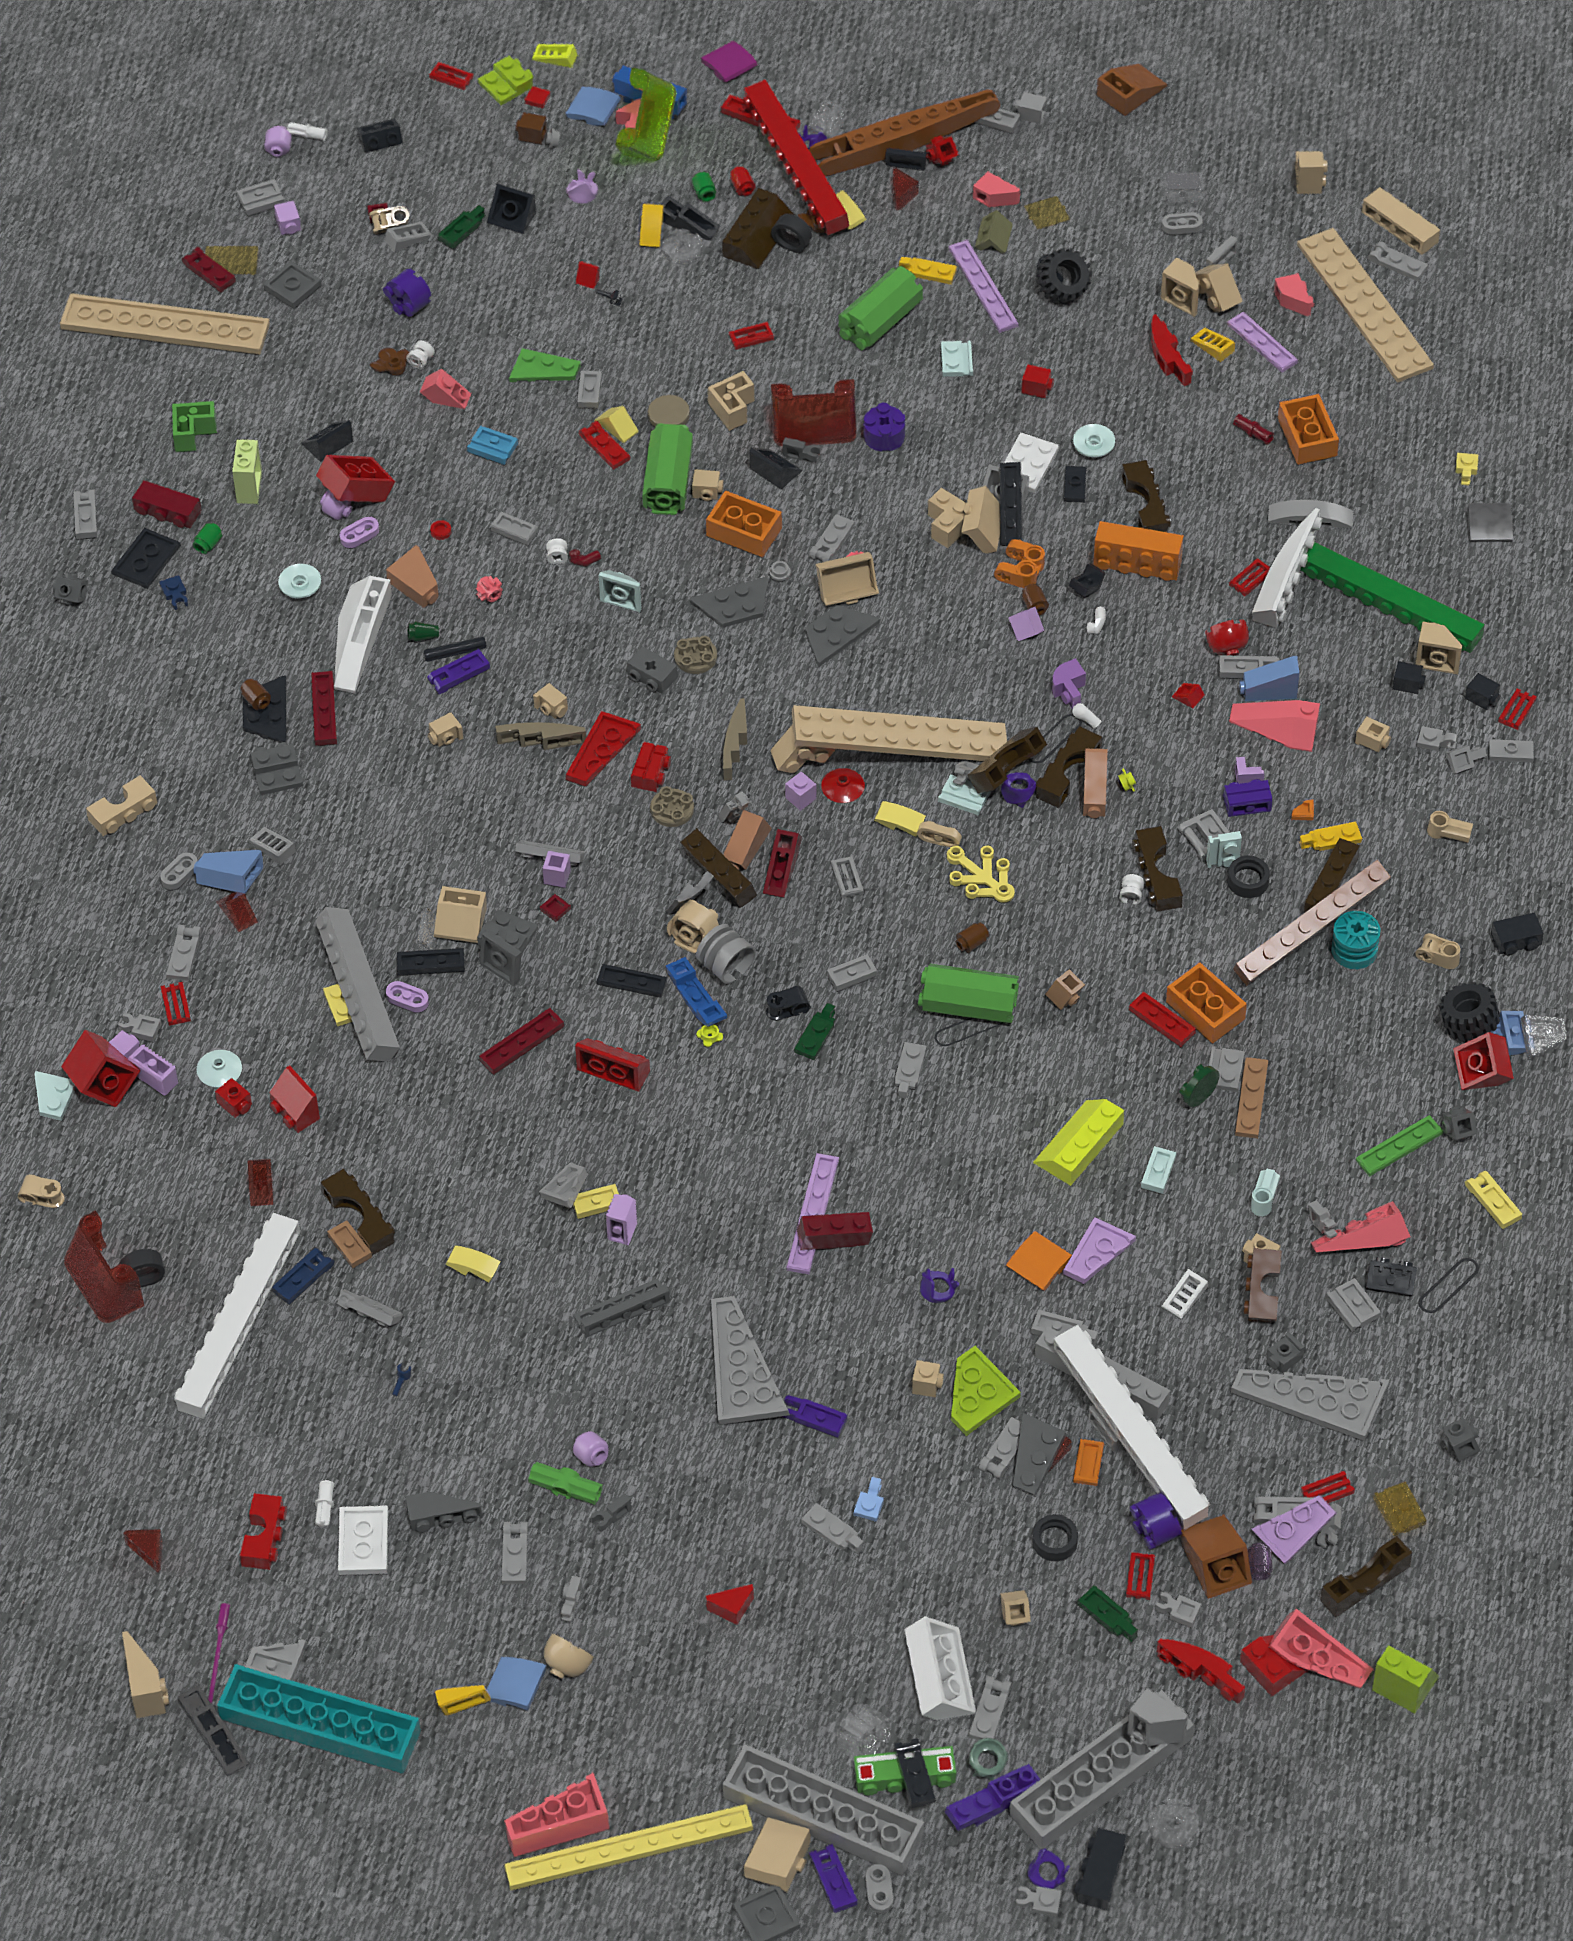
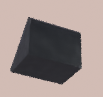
(512, 209)
(329, 439)
(772, 467)

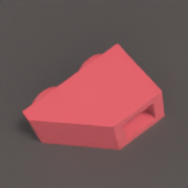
(995, 192)
(1293, 294)
(445, 390)

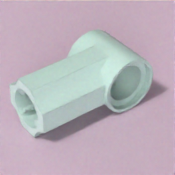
(1264, 1192)

